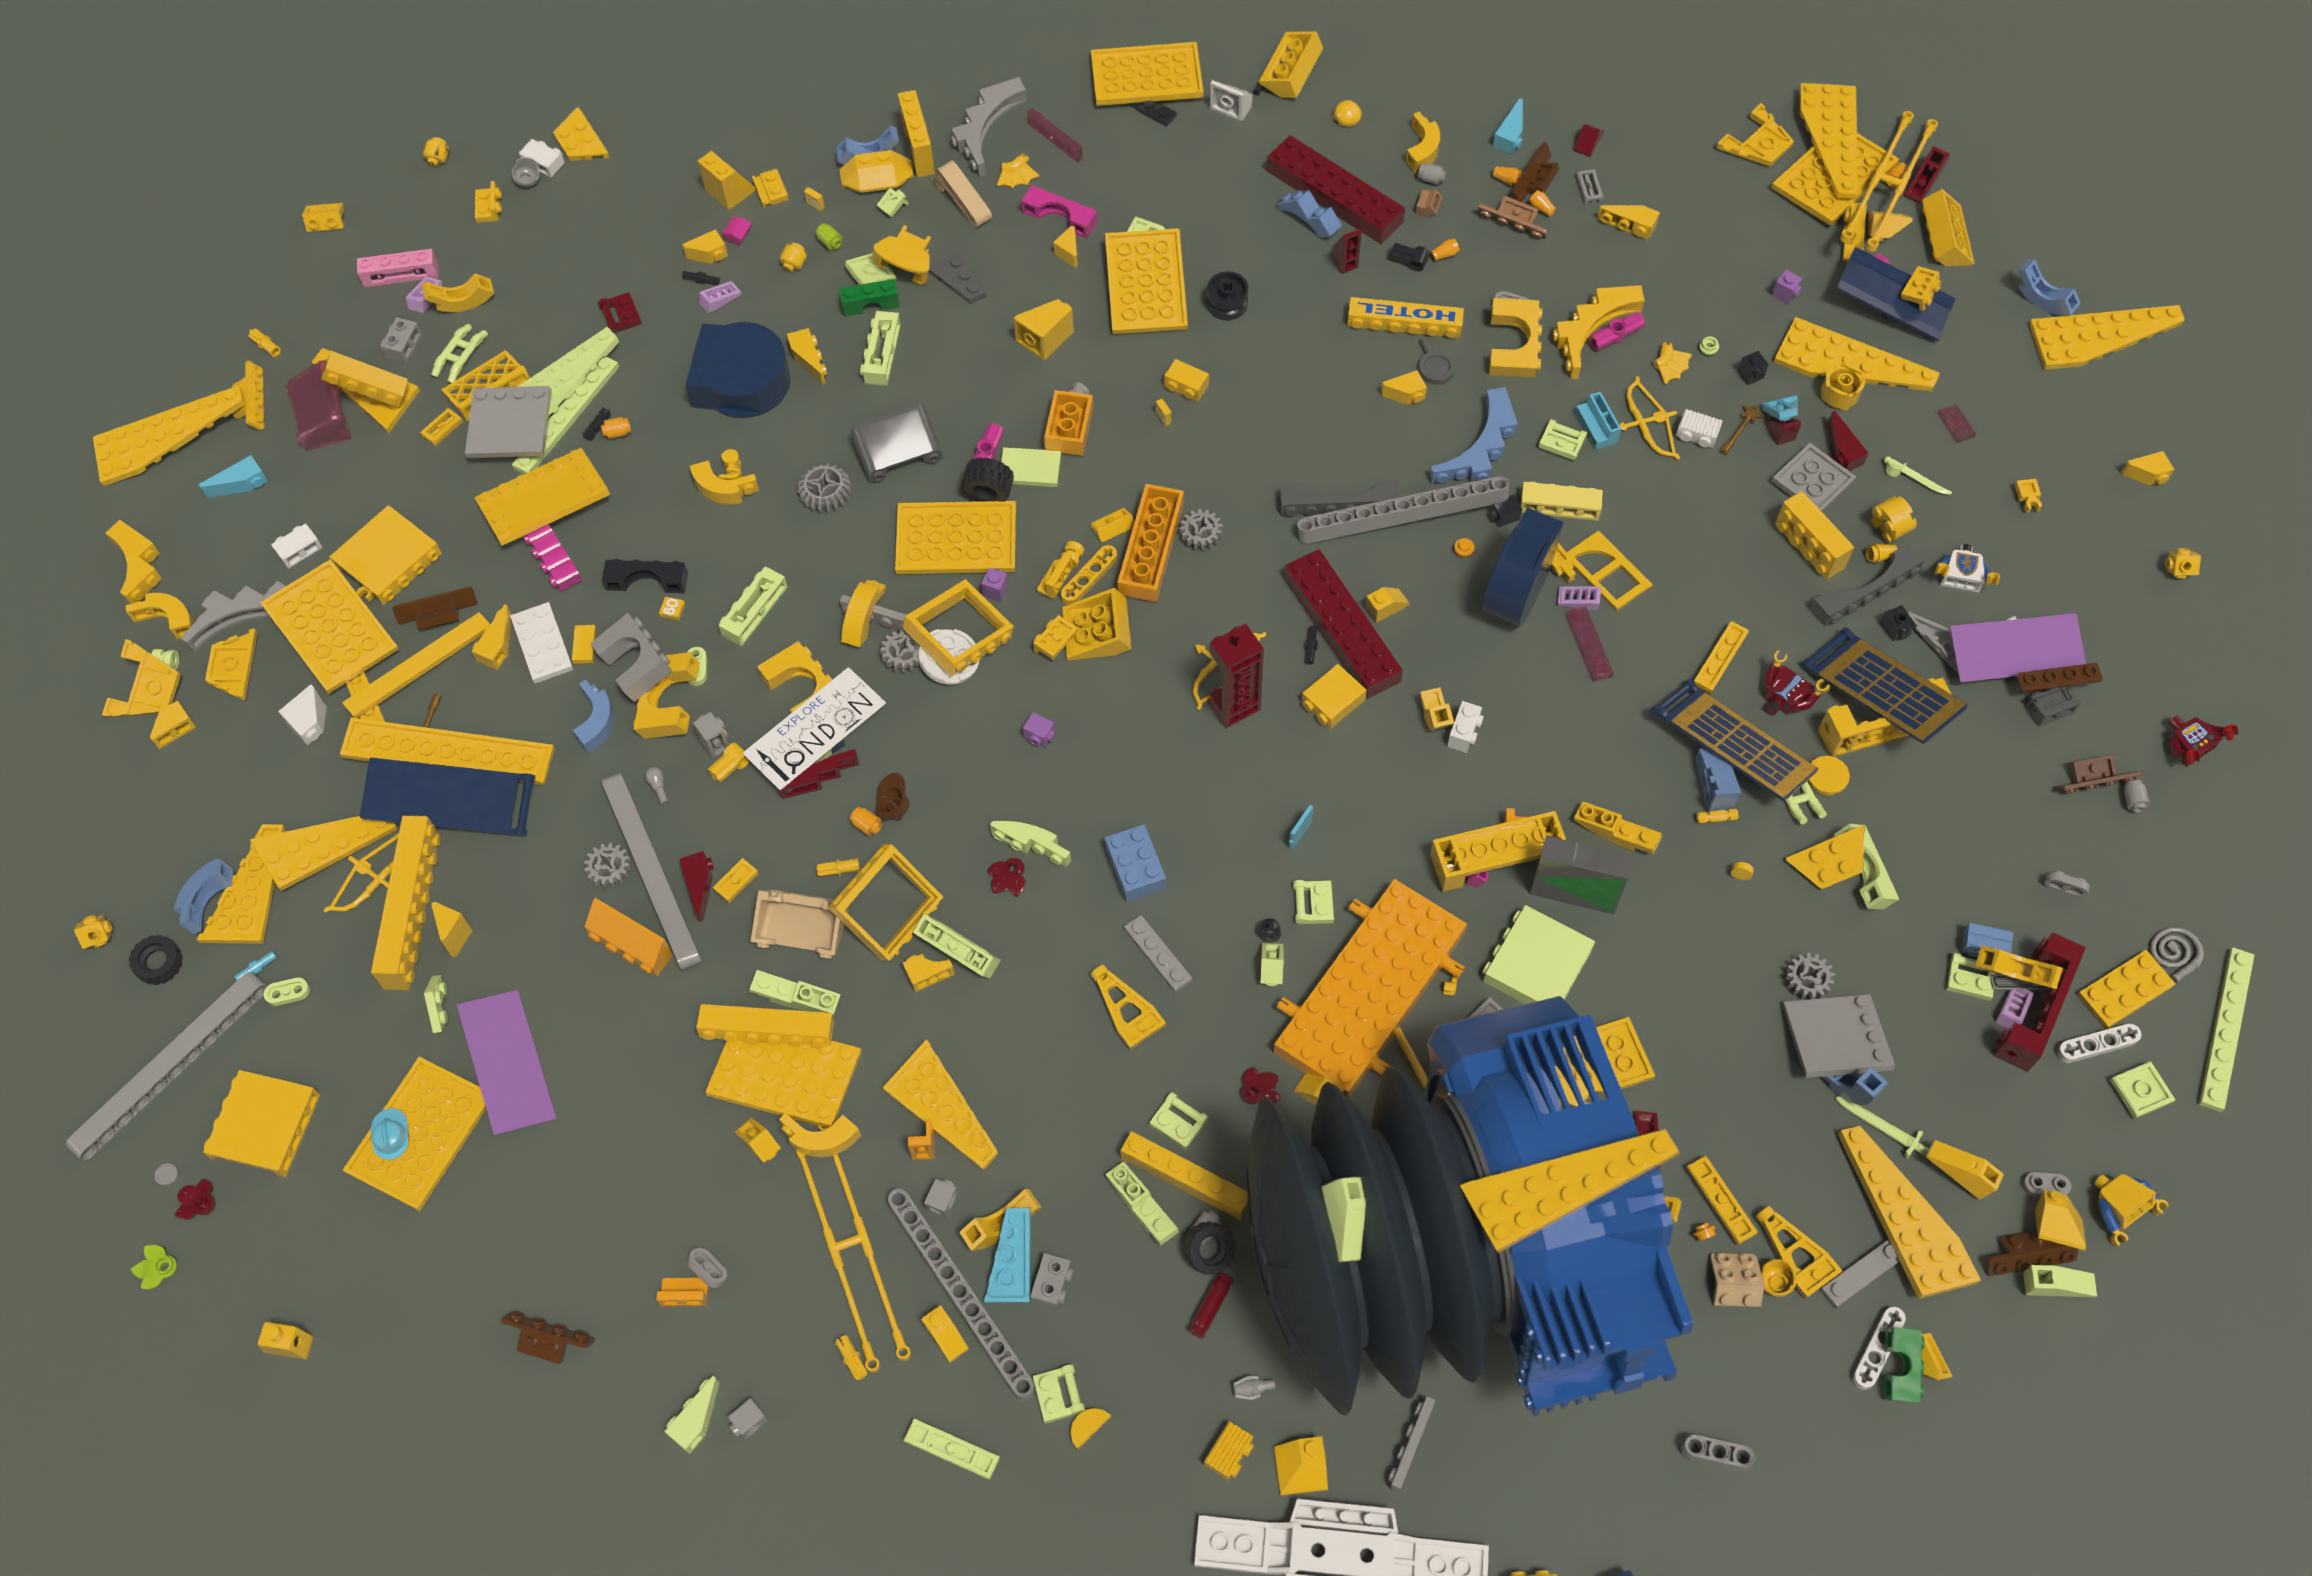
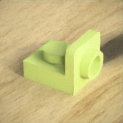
(892, 201)

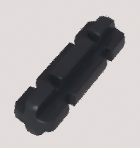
(596, 423)

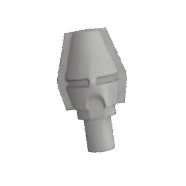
(1251, 1387)

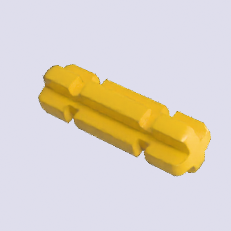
(1717, 816)

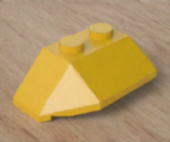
(876, 171)

